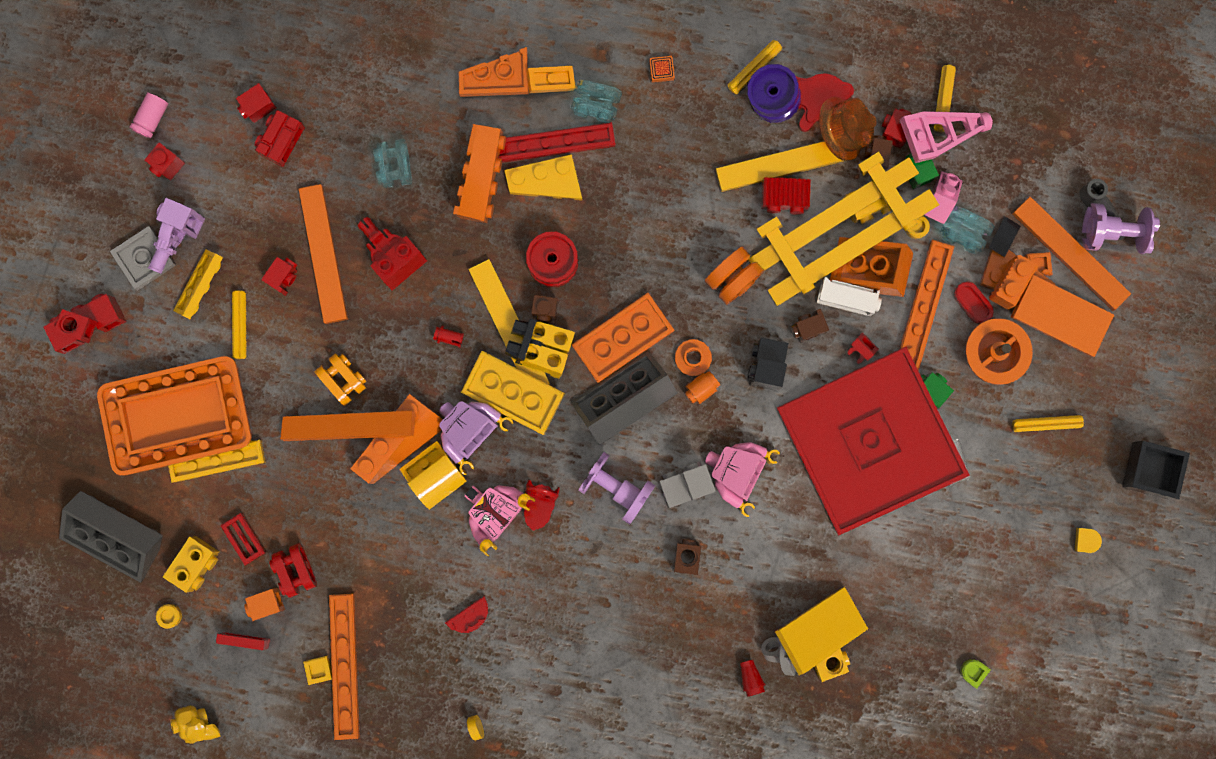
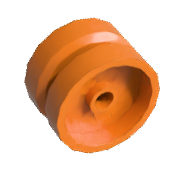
(732, 273)

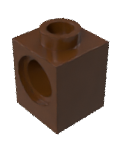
(688, 568)

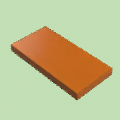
(1062, 316)
(623, 337)

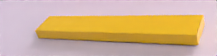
(775, 165)
(500, 309)

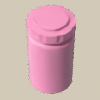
(148, 115)

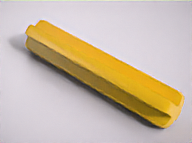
(759, 61)
(945, 92)
(239, 324)
(1048, 423)

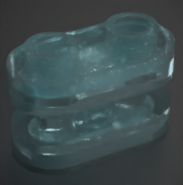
(602, 111)
(384, 154)
(954, 233)

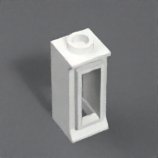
(849, 297)

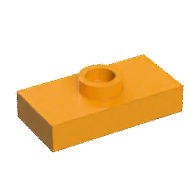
(550, 79)

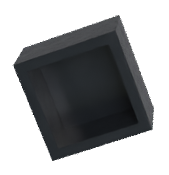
(1156, 470)

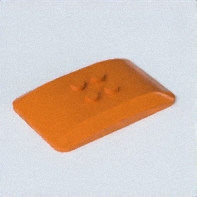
(174, 416)

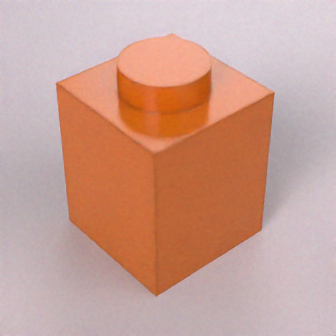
(264, 604)

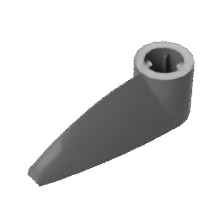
(1099, 197)

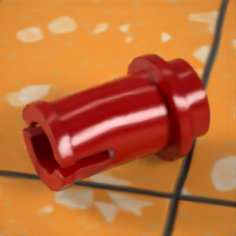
(448, 336)

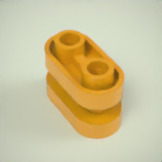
(341, 364)

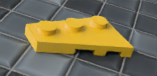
(545, 178)

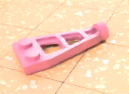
(920, 137)

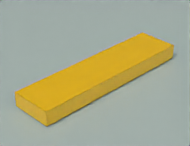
(232, 460)

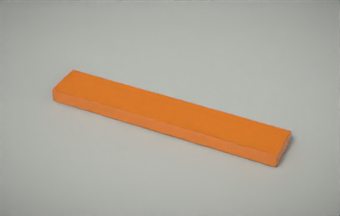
(1071, 253)
(323, 254)
(926, 299)
(348, 426)
(344, 666)

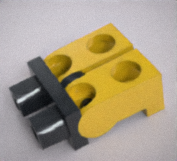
(542, 346)

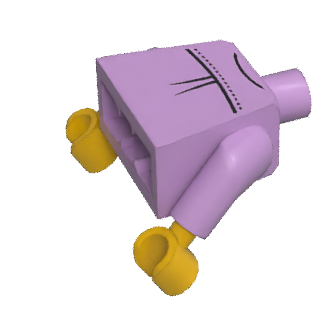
(467, 428)

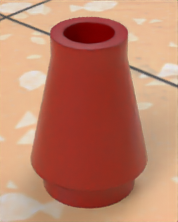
(751, 679)

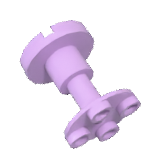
(1104, 227)
(625, 493)

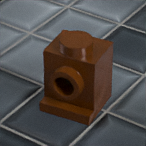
(880, 145)
(545, 309)
(809, 326)

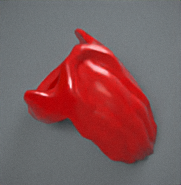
(541, 509)

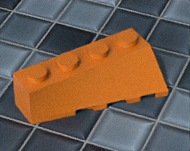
(480, 174)
(387, 452)

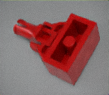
(393, 257)

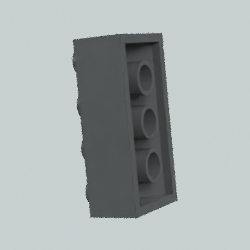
(624, 397)
(109, 536)

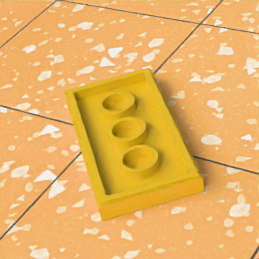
(513, 392)
(821, 630)

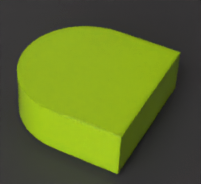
(974, 672)

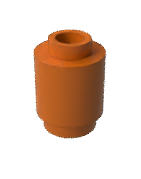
(702, 387)

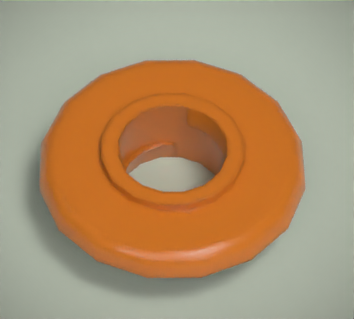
(693, 369)

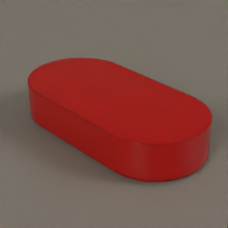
(973, 302)

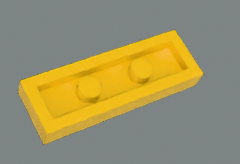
(198, 284)

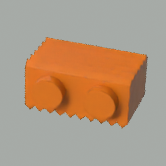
(1013, 282)

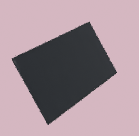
(1004, 236)

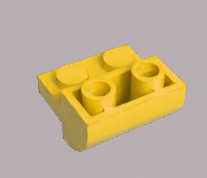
(432, 475)

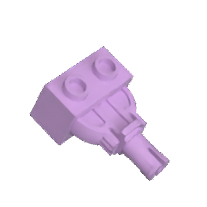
(176, 223)

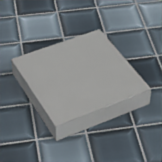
(135, 256)

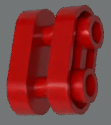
(281, 565)

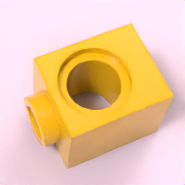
(841, 668)

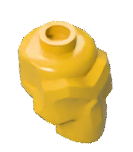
(193, 725)

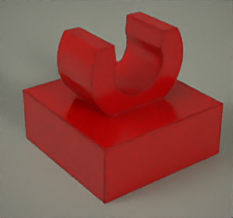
(864, 346)

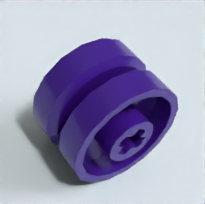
(778, 80)

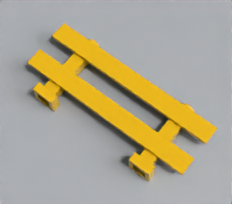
(882, 185)

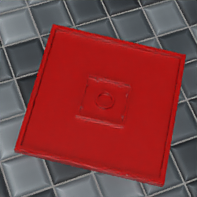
(873, 441)

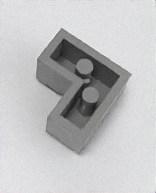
(687, 485)

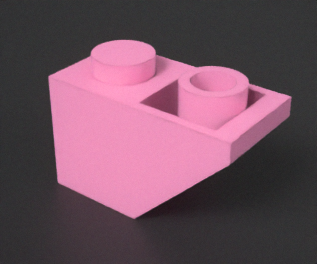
(946, 193)

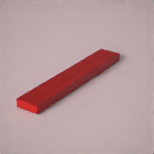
(558, 142)

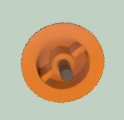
(999, 351)

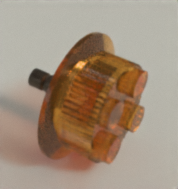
(846, 126)

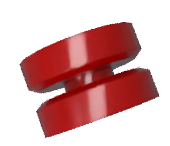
(549, 246)

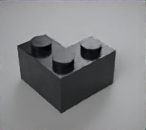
(769, 364)

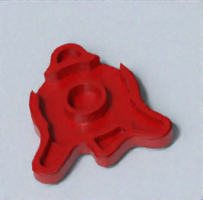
(815, 92)

